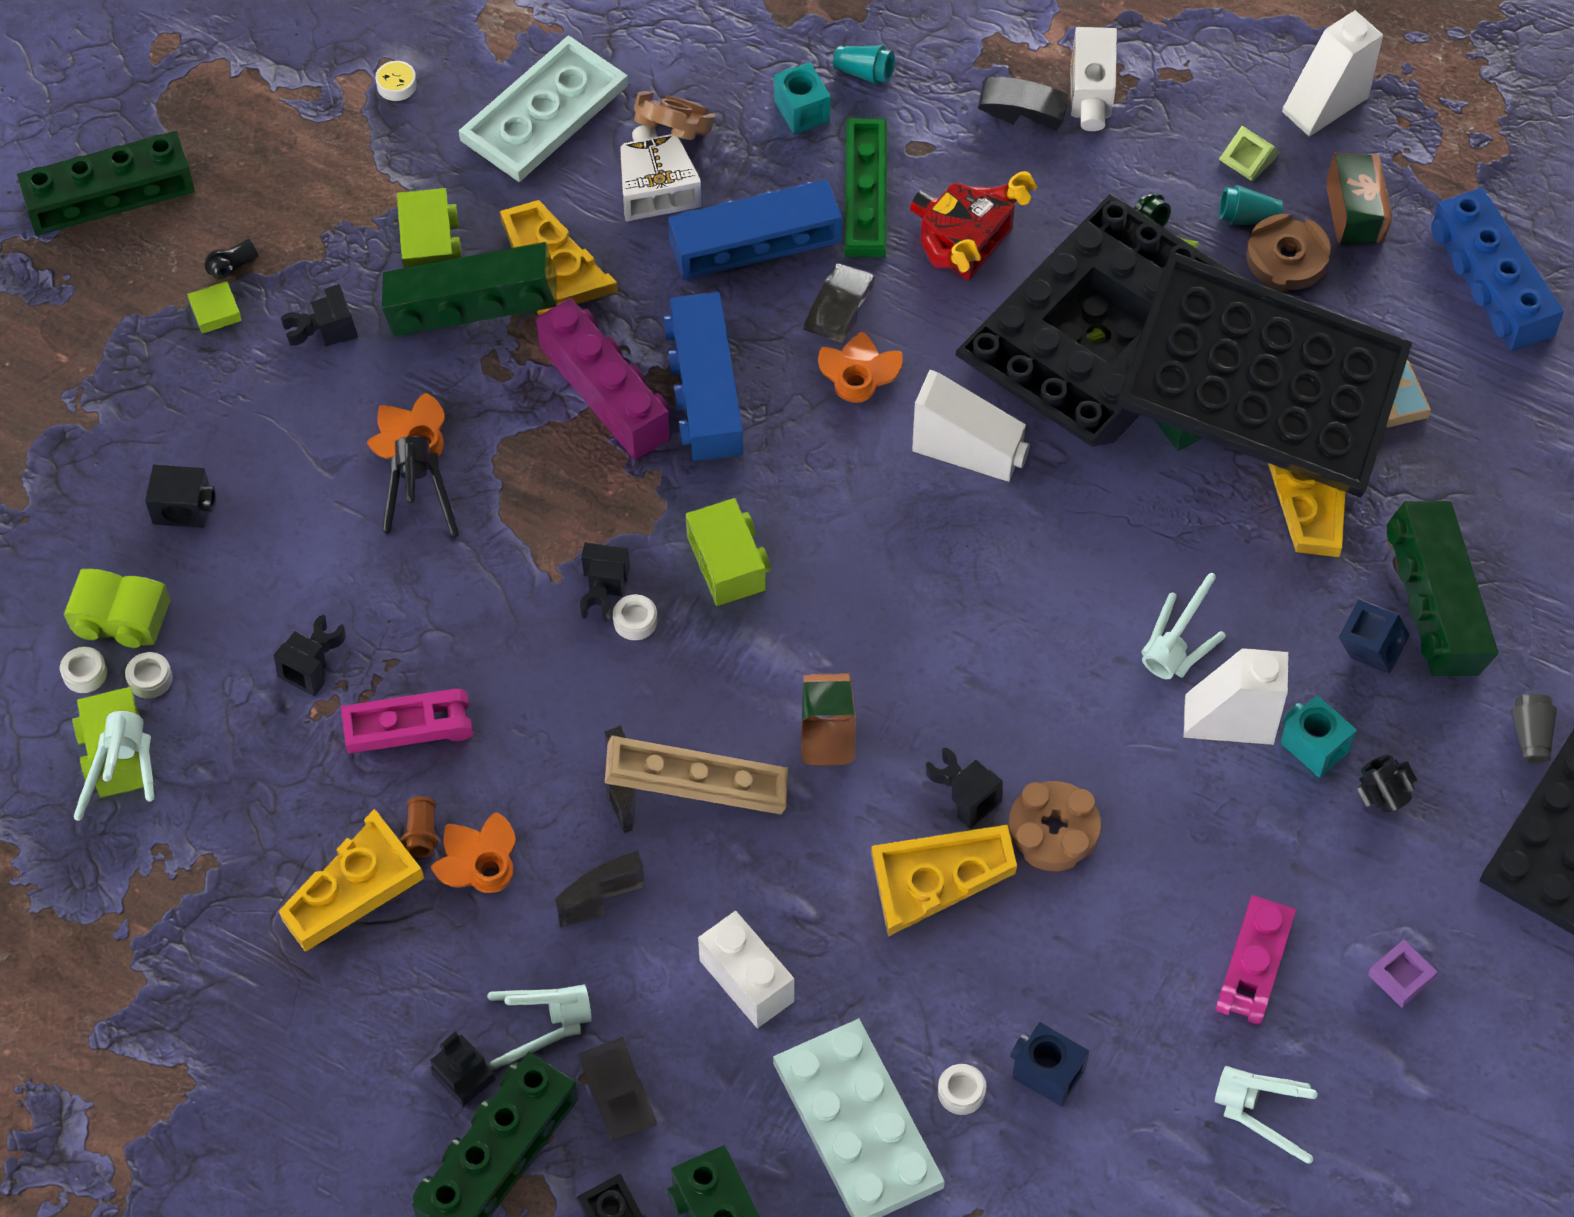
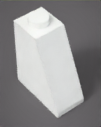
(1335, 74)
(966, 429)
(1239, 699)

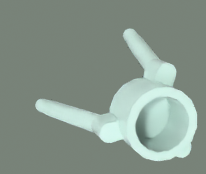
(1167, 653)
(120, 740)
(566, 1006)
(1241, 1090)

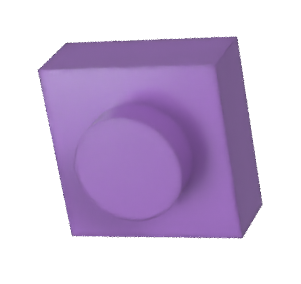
(1402, 973)

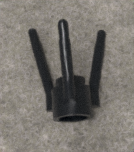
(412, 462)

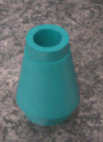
(868, 63)
(1247, 206)

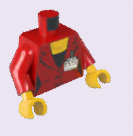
(969, 222)

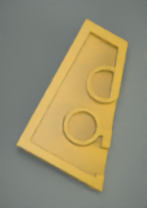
(575, 268)
(1311, 512)
(939, 871)
(357, 881)

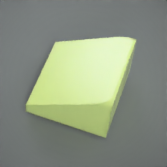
(1249, 154)

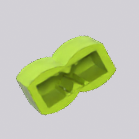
(117, 607)

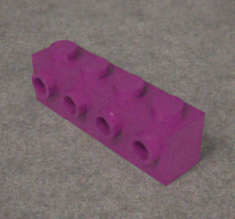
(604, 378)

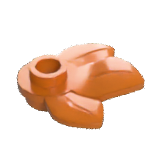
(859, 364)
(395, 423)
(474, 852)

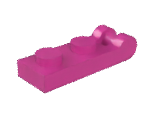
(406, 720)
(1256, 958)

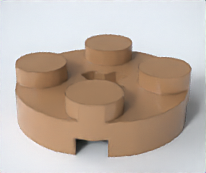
(682, 115)
(1285, 272)
(1060, 801)

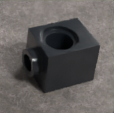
(179, 496)

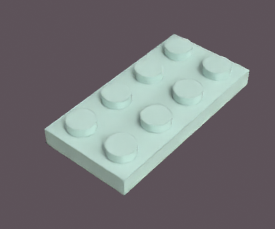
(543, 108)
(858, 1122)

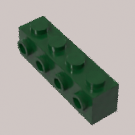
(106, 182)
(469, 289)
(1441, 588)
(499, 1144)
(710, 1187)

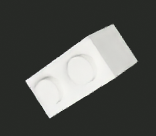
(746, 969)

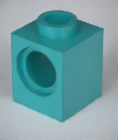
(802, 98)
(1314, 752)

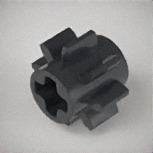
(1386, 783)

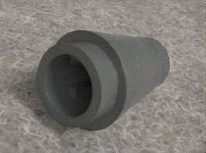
(1534, 725)

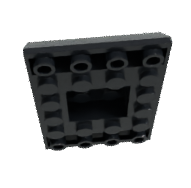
(1092, 280)

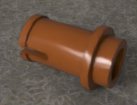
(420, 835)

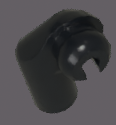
(224, 261)

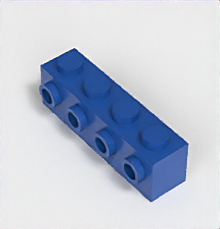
(755, 229)
(1496, 269)
(705, 377)

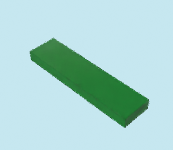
(865, 187)

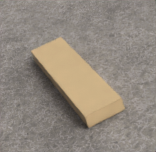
(696, 775)

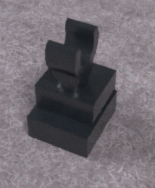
(329, 315)
(606, 572)
(303, 658)
(973, 789)
(461, 1069)

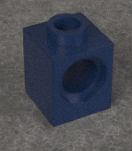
(1374, 636)
(1053, 1082)

